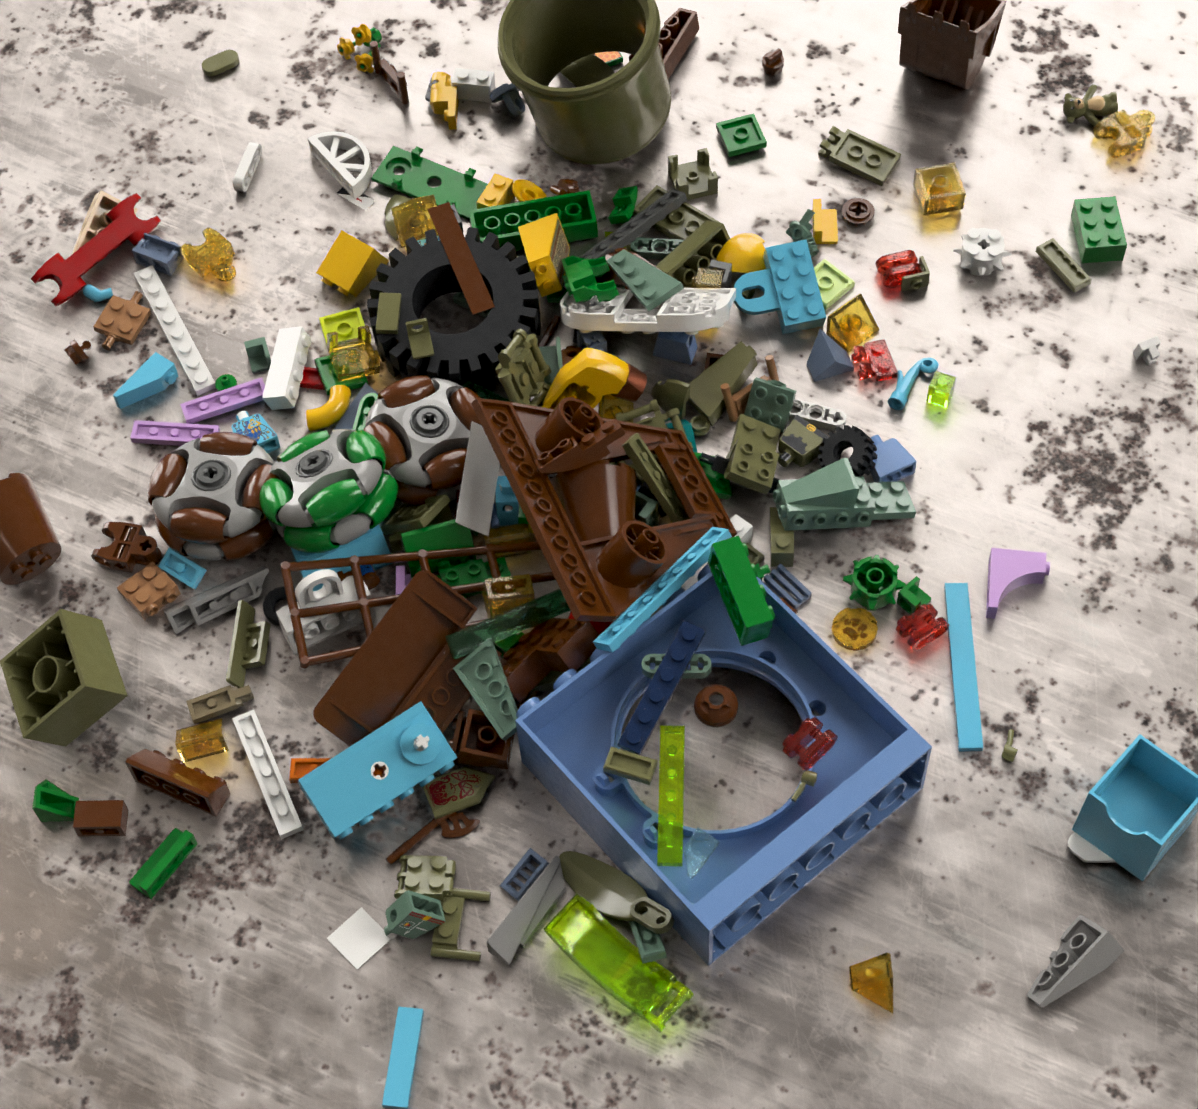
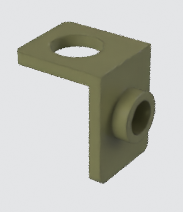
(917, 280)
(420, 339)

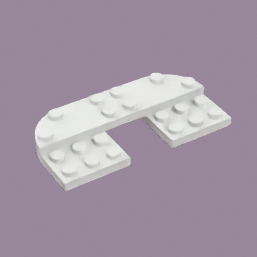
(684, 312)

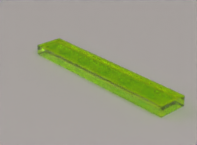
(671, 796)

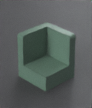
(258, 354)

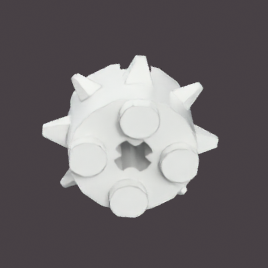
(982, 251)

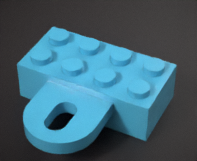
(787, 286)

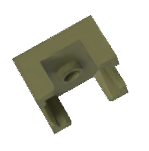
(693, 177)

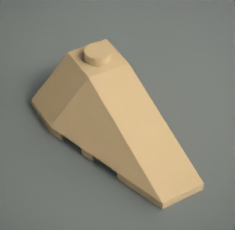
(96, 218)

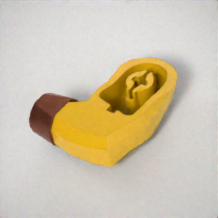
(595, 375)

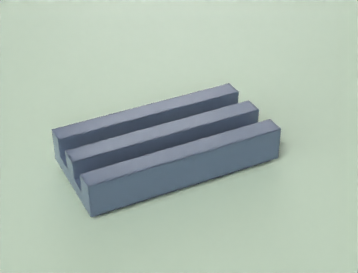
(793, 580)

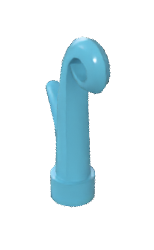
(904, 384)

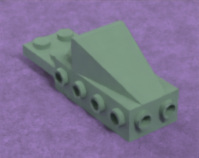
(839, 500)

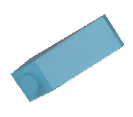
(148, 380)

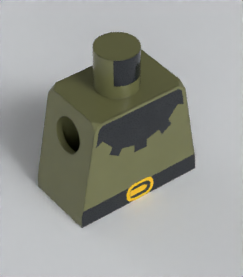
(800, 443)

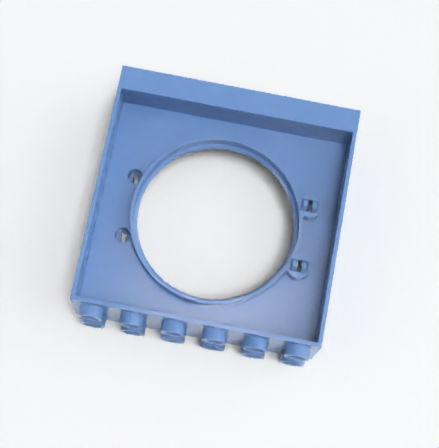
(756, 866)

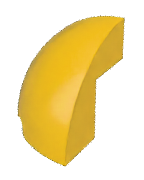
(744, 253)

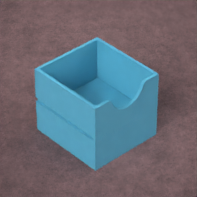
(1139, 807)

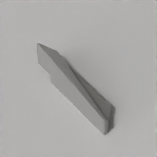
(216, 600)

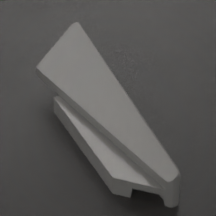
(528, 913)

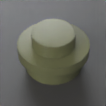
(700, 425)

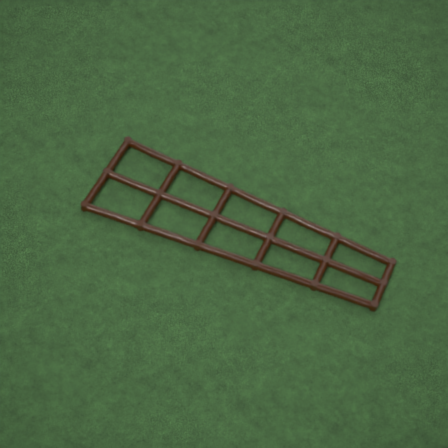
(364, 603)

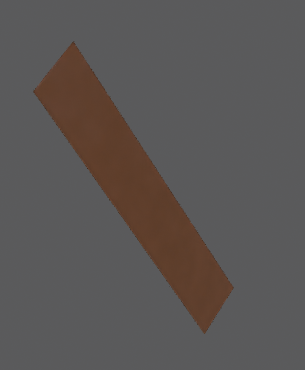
(461, 258)

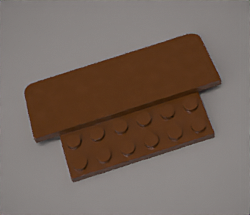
(402, 664)

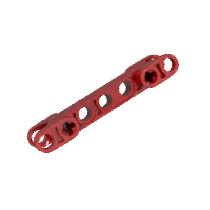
(68, 272)

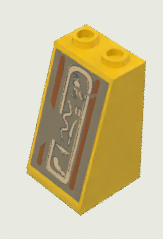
(544, 248)

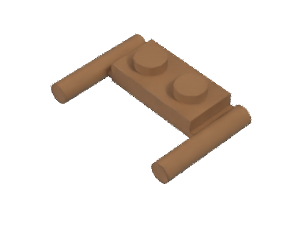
(737, 403)

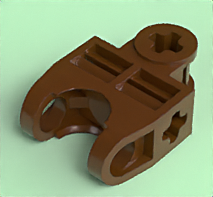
(127, 548)

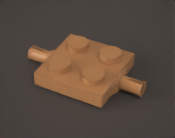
(122, 320)

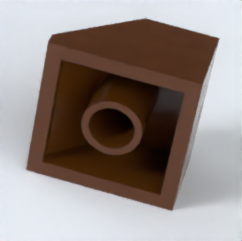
(481, 742)

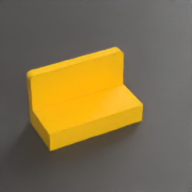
(824, 224)

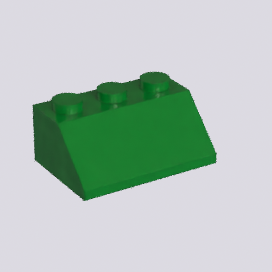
(437, 537)

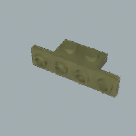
(247, 645)

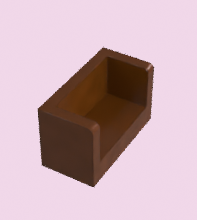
(100, 818)

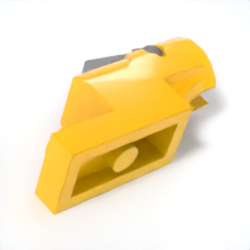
(443, 98)

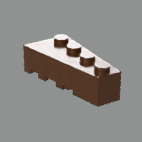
(676, 37)

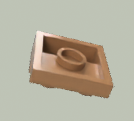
(149, 590)

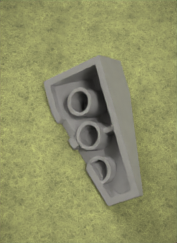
(1082, 955)

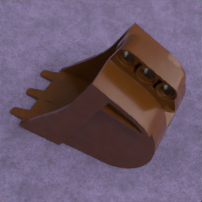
(948, 37)

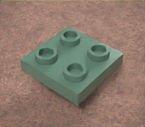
(770, 402)

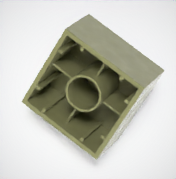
(63, 678)

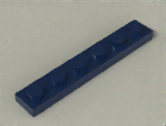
(661, 688)

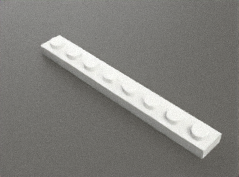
(175, 330)

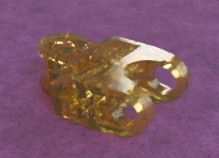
(1126, 130)
(212, 256)

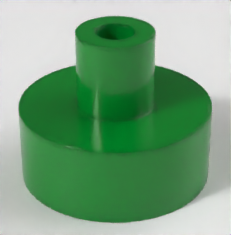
(225, 381)

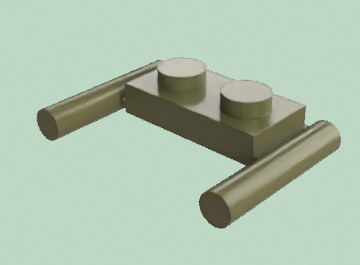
(447, 934)

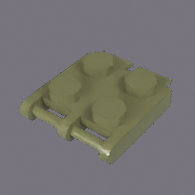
(426, 876)

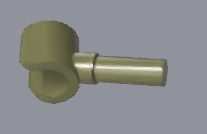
(1009, 752)
(808, 778)

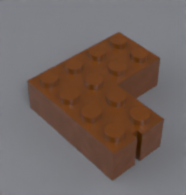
(548, 647)

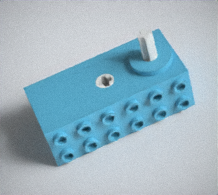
(407, 751)

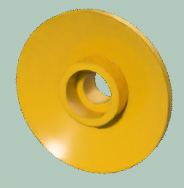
(527, 190)

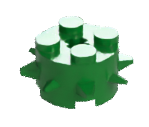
(874, 582)

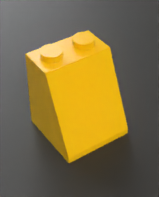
(350, 265)

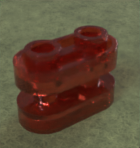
(896, 265)
(922, 616)
(809, 730)

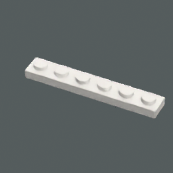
(267, 774)

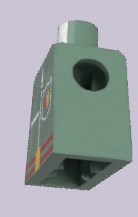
(413, 915)

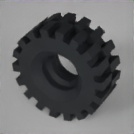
(848, 437)

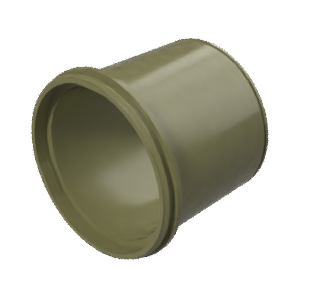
(600, 119)

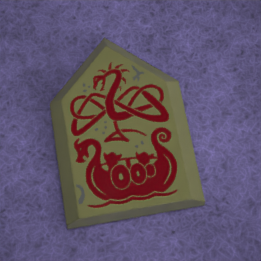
(457, 790)

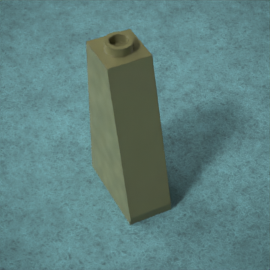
(732, 369)

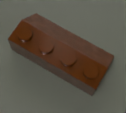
(178, 781)

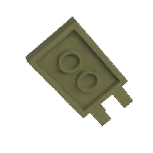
(859, 155)

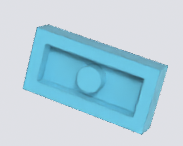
(182, 568)

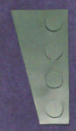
(644, 280)
(489, 687)

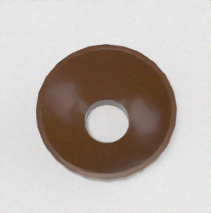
(712, 714)

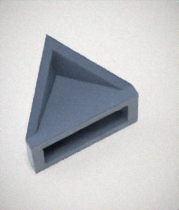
(827, 358)

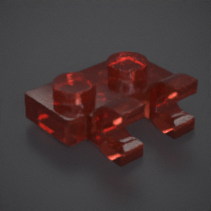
(880, 361)

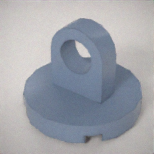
(511, 97)

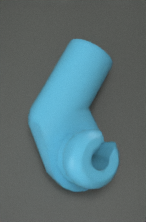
(95, 294)

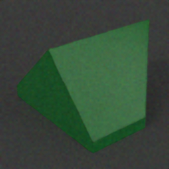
(53, 803)

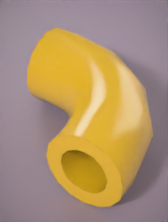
(331, 411)

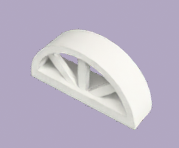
(319, 148)

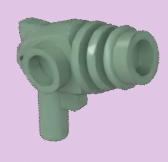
(801, 231)

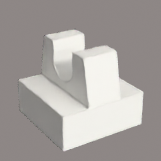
(1148, 350)

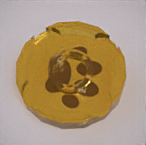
(854, 628)

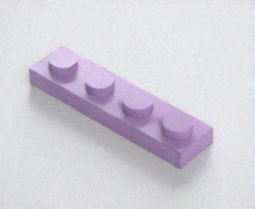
(223, 401)
(169, 433)

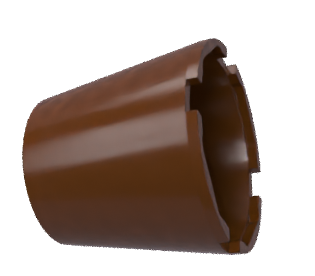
(597, 498)
(26, 533)

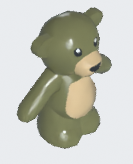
(1090, 106)

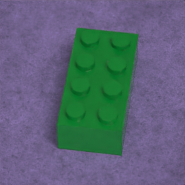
(741, 590)

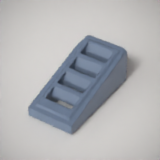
(518, 869)

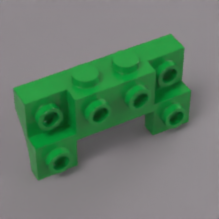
(581, 279)
(471, 572)

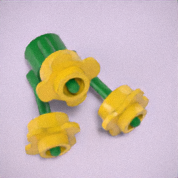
(364, 36)

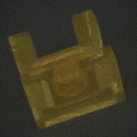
(353, 356)

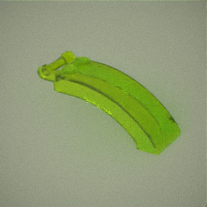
(615, 962)

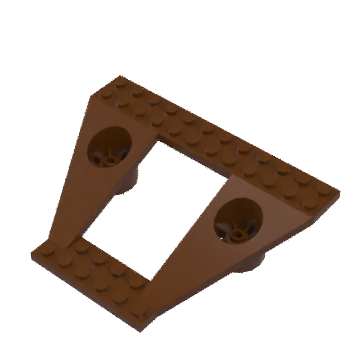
(612, 571)

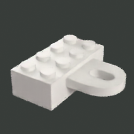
(322, 626)

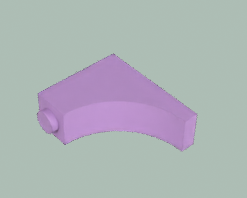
(1010, 570)

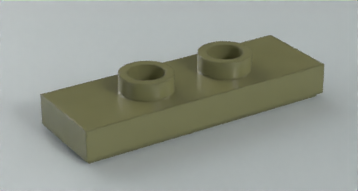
(1063, 265)

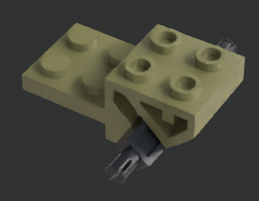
(751, 456)

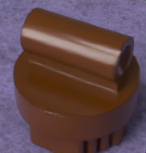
(773, 62)
(565, 186)
(76, 352)

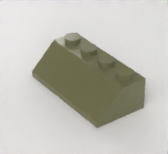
(695, 252)

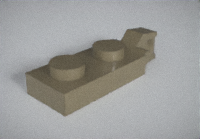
(218, 702)

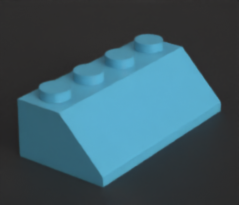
(366, 545)

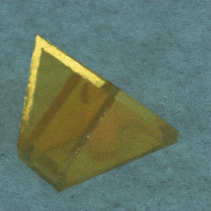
(874, 980)

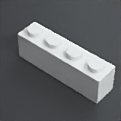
(286, 368)

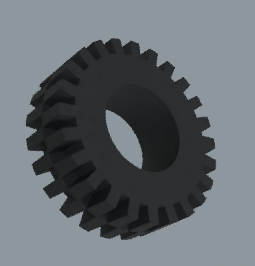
(428, 275)

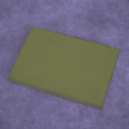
(414, 517)

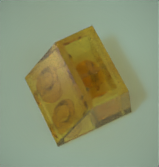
(507, 593)

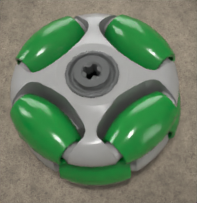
(329, 490)

